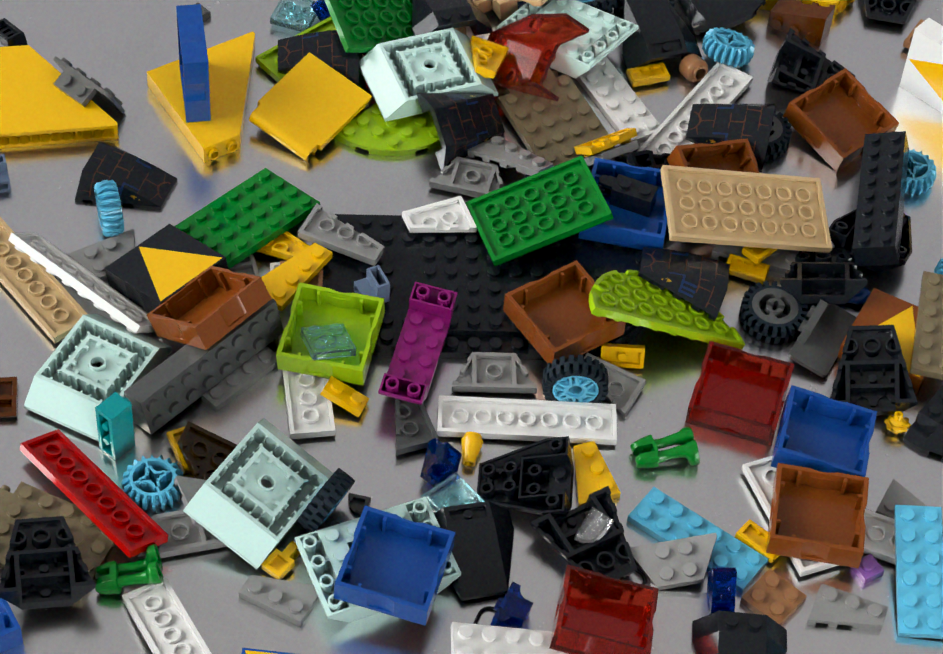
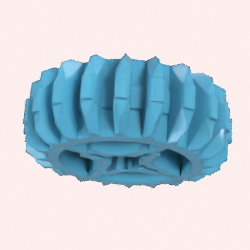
(728, 47)
(920, 173)
(109, 208)
(152, 482)

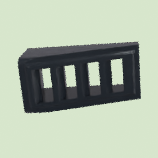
(11, 34)

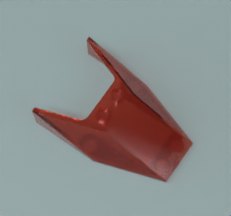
(532, 50)

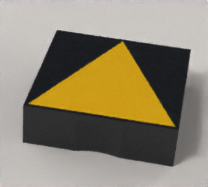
(161, 267)

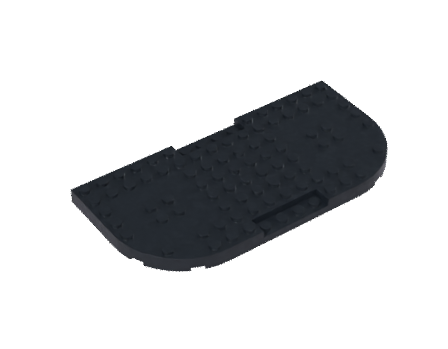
(463, 265)

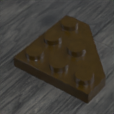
(203, 450)

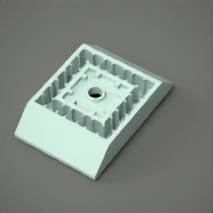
(586, 50)
(398, 71)
(71, 388)
(241, 509)
(326, 549)

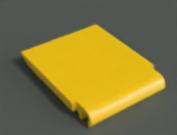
(309, 106)

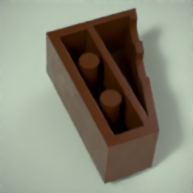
(806, 20)

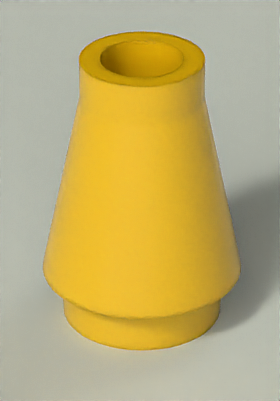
(471, 446)

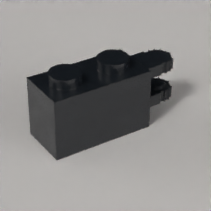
(629, 193)

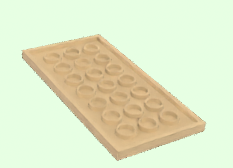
(745, 209)

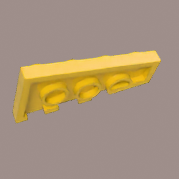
(301, 268)

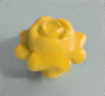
(897, 423)

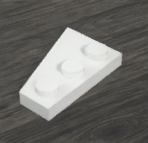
(440, 217)

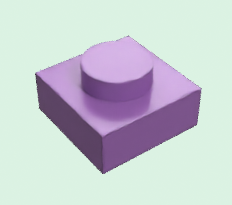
(868, 569)

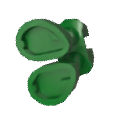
(649, 457)
(113, 576)

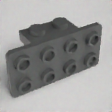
(81, 88)
(821, 337)

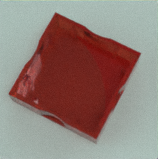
(739, 393)
(603, 614)

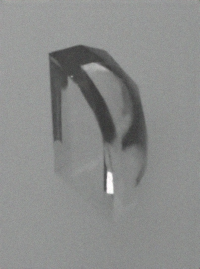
(593, 527)

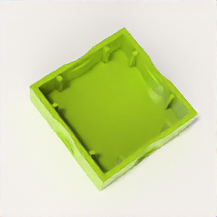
(323, 306)

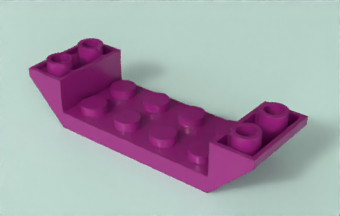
(419, 344)

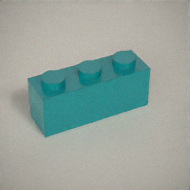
(115, 426)

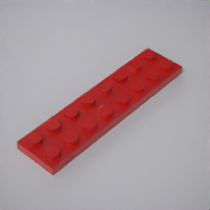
(93, 493)

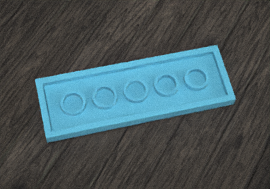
(670, 520)
(919, 571)

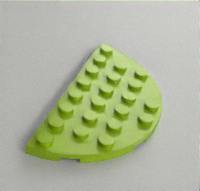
(392, 137)
(639, 302)

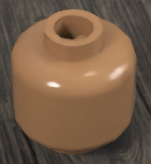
(693, 68)

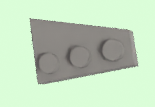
(897, 495)

